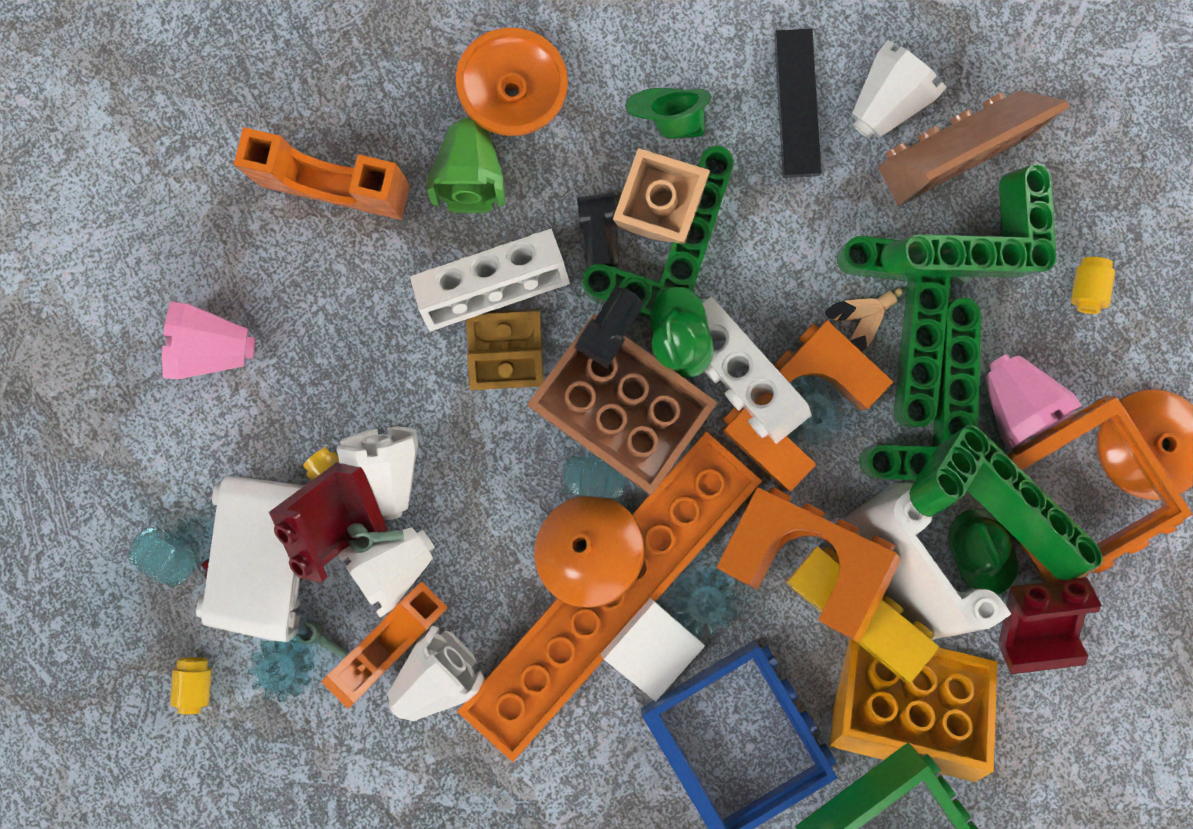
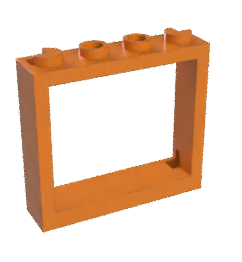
(1136, 535)

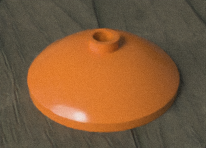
(508, 61)
(1156, 416)
(605, 566)

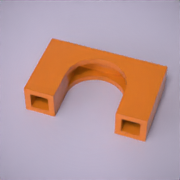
(368, 187)
(824, 355)
(864, 564)

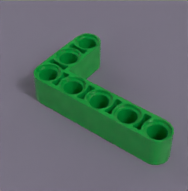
(1023, 249)
(685, 253)
(914, 317)
(964, 409)
(979, 466)

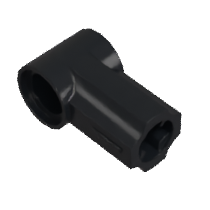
(598, 227)
(605, 334)

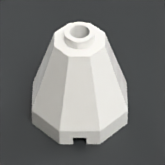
(894, 91)
(387, 464)
(389, 567)
(434, 677)

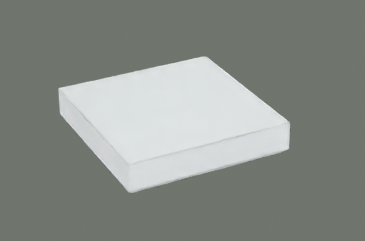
(652, 649)

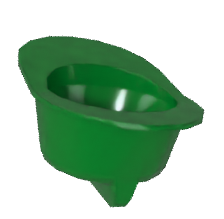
(673, 111)
(681, 332)
(983, 551)

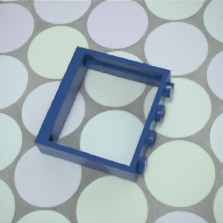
(775, 800)

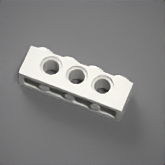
(489, 280)
(786, 408)

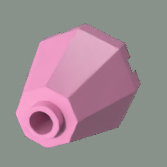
(202, 342)
(1026, 400)

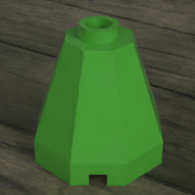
(466, 171)

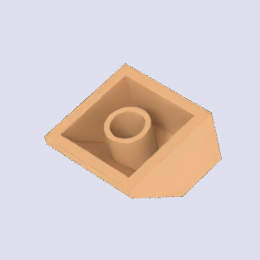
(660, 197)

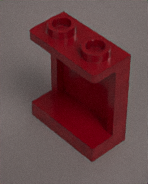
(317, 516)
(1046, 625)

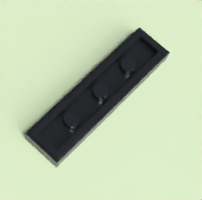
(797, 103)

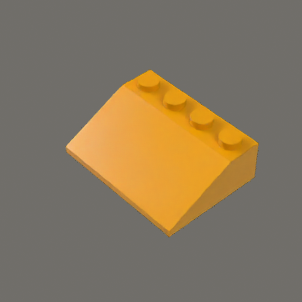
(940, 714)

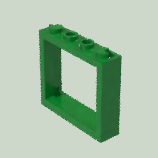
(883, 787)

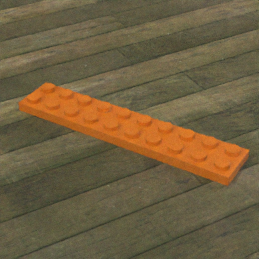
(569, 639)

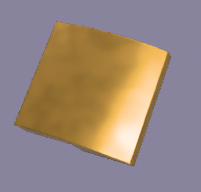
(505, 349)

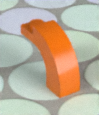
(384, 645)

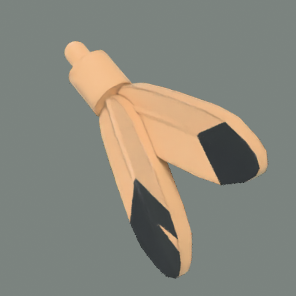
(868, 309)

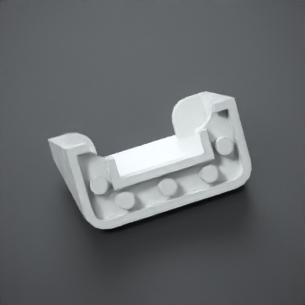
(248, 567)
(918, 581)

